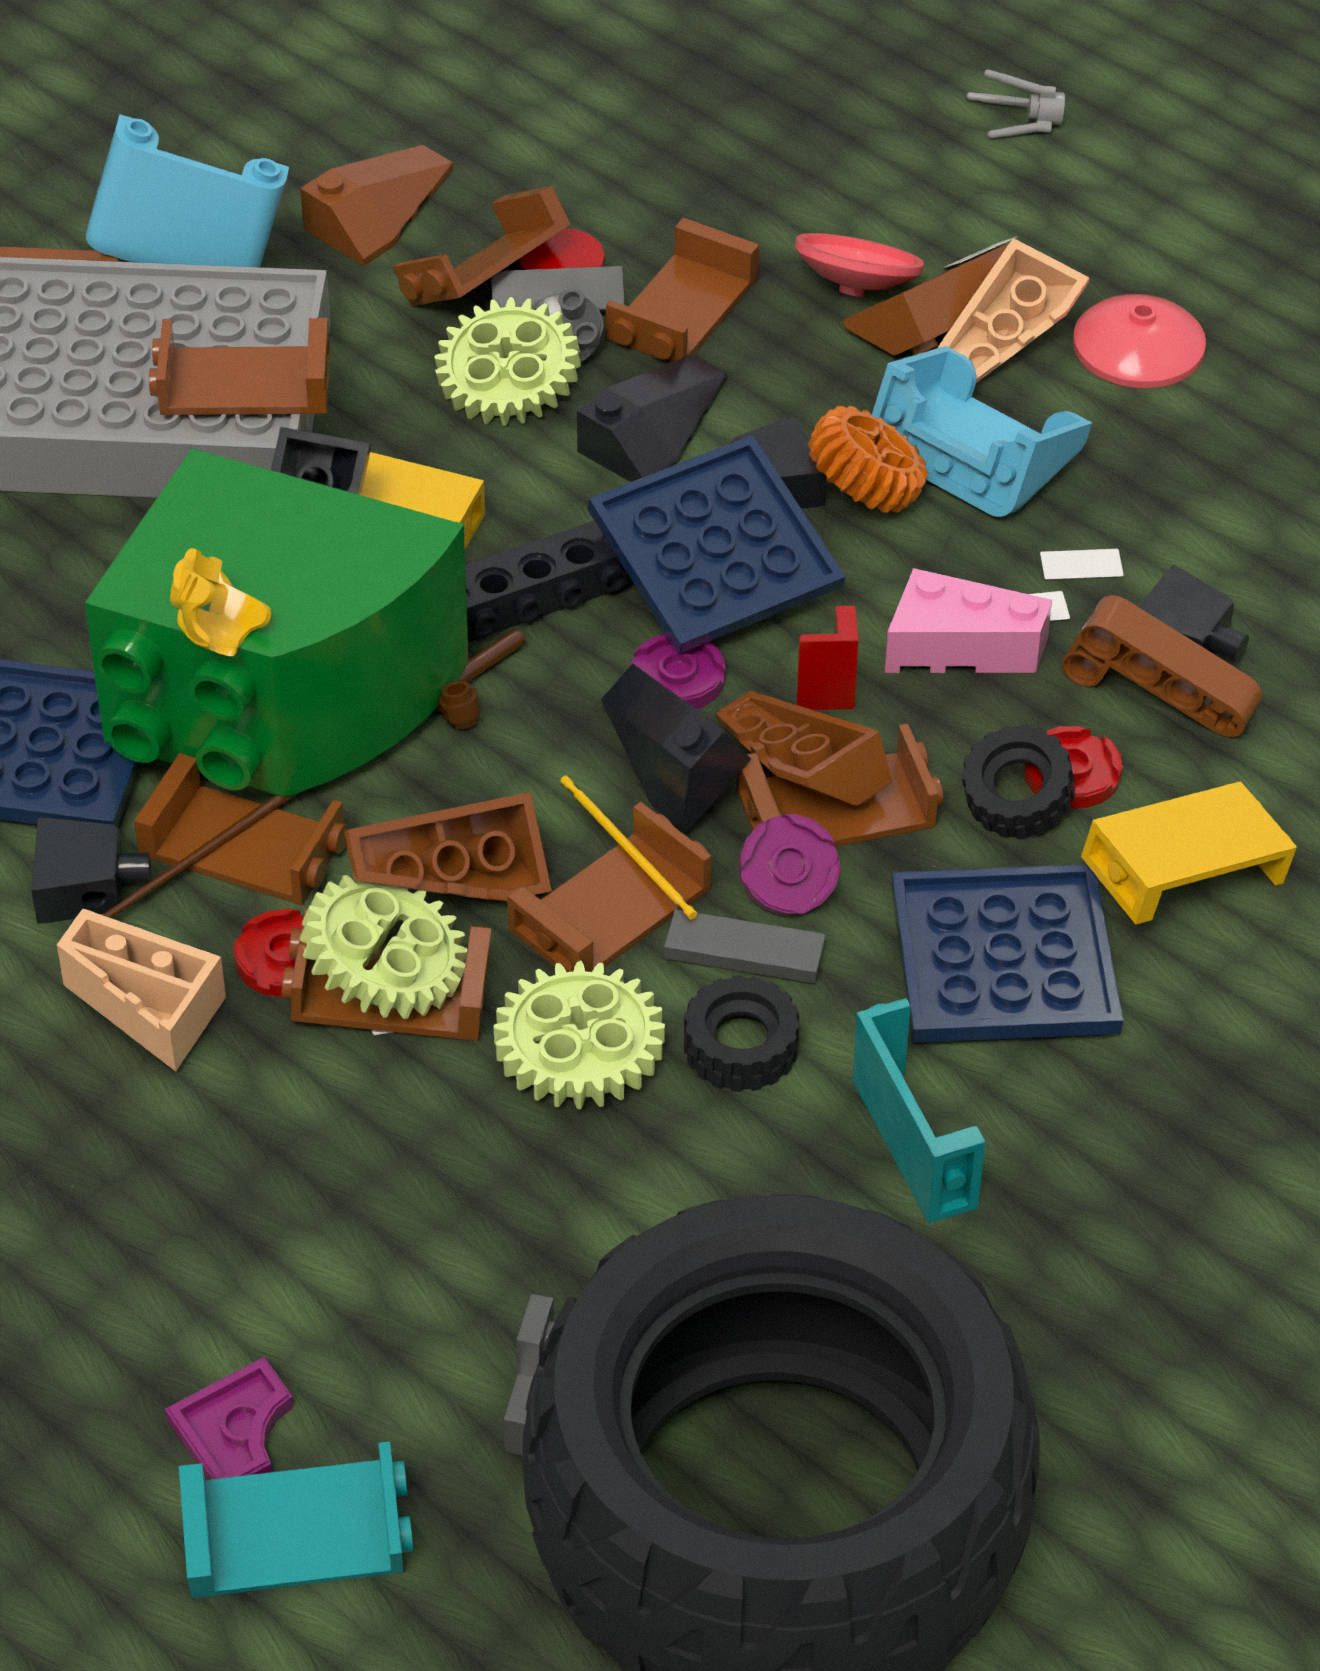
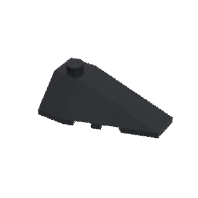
(648, 418)
(322, 459)

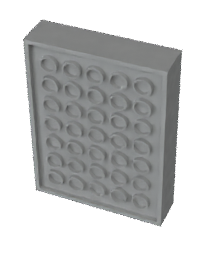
(82, 358)

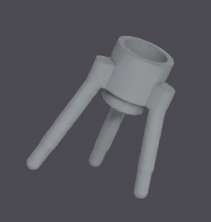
(1044, 107)

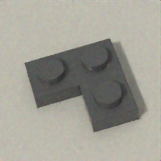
(530, 1342)

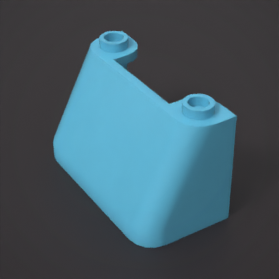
(180, 209)
(967, 443)

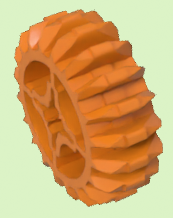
(867, 459)

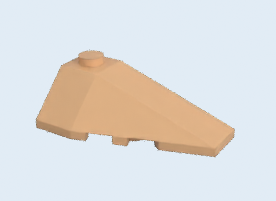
(1013, 306)

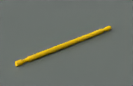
(651, 871)

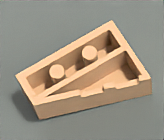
(142, 982)

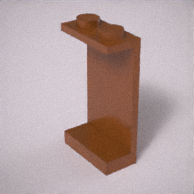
(528, 222)
(687, 294)
(241, 377)
(897, 809)
(274, 856)
(612, 899)
(455, 1019)

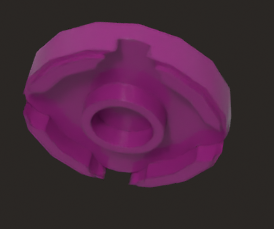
(692, 675)
(789, 865)

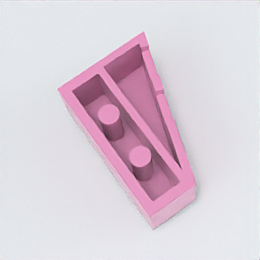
(966, 624)

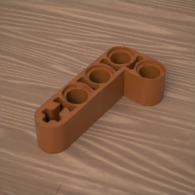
(1162, 663)

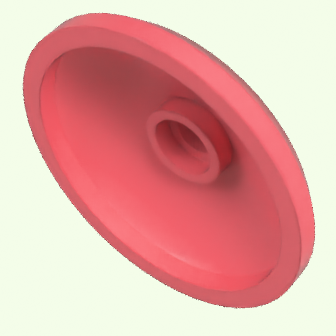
(857, 262)
(1139, 341)

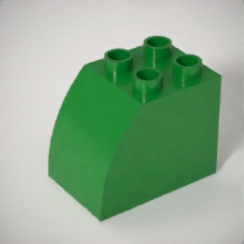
(354, 643)

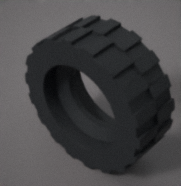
(1010, 747)
(739, 1067)

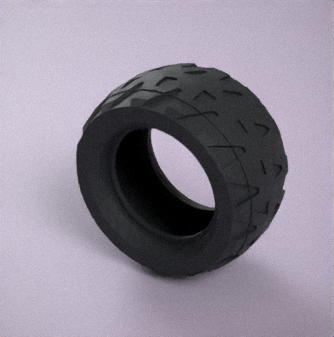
(810, 1300)

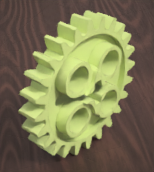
(507, 361)
(415, 967)
(579, 1034)

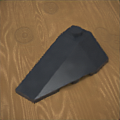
(672, 746)

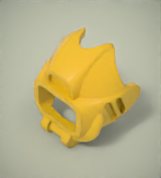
(231, 611)

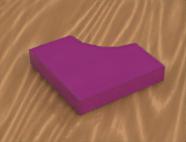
(230, 1421)

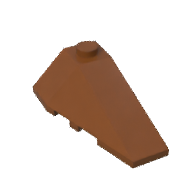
(370, 201)
(923, 311)
(810, 747)
(458, 851)

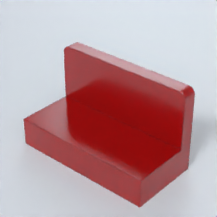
(829, 665)

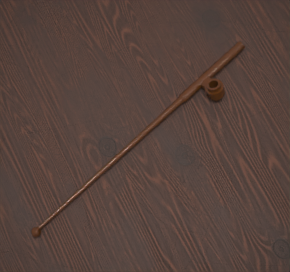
(458, 705)

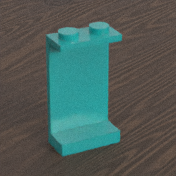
(940, 1170)
(293, 1526)

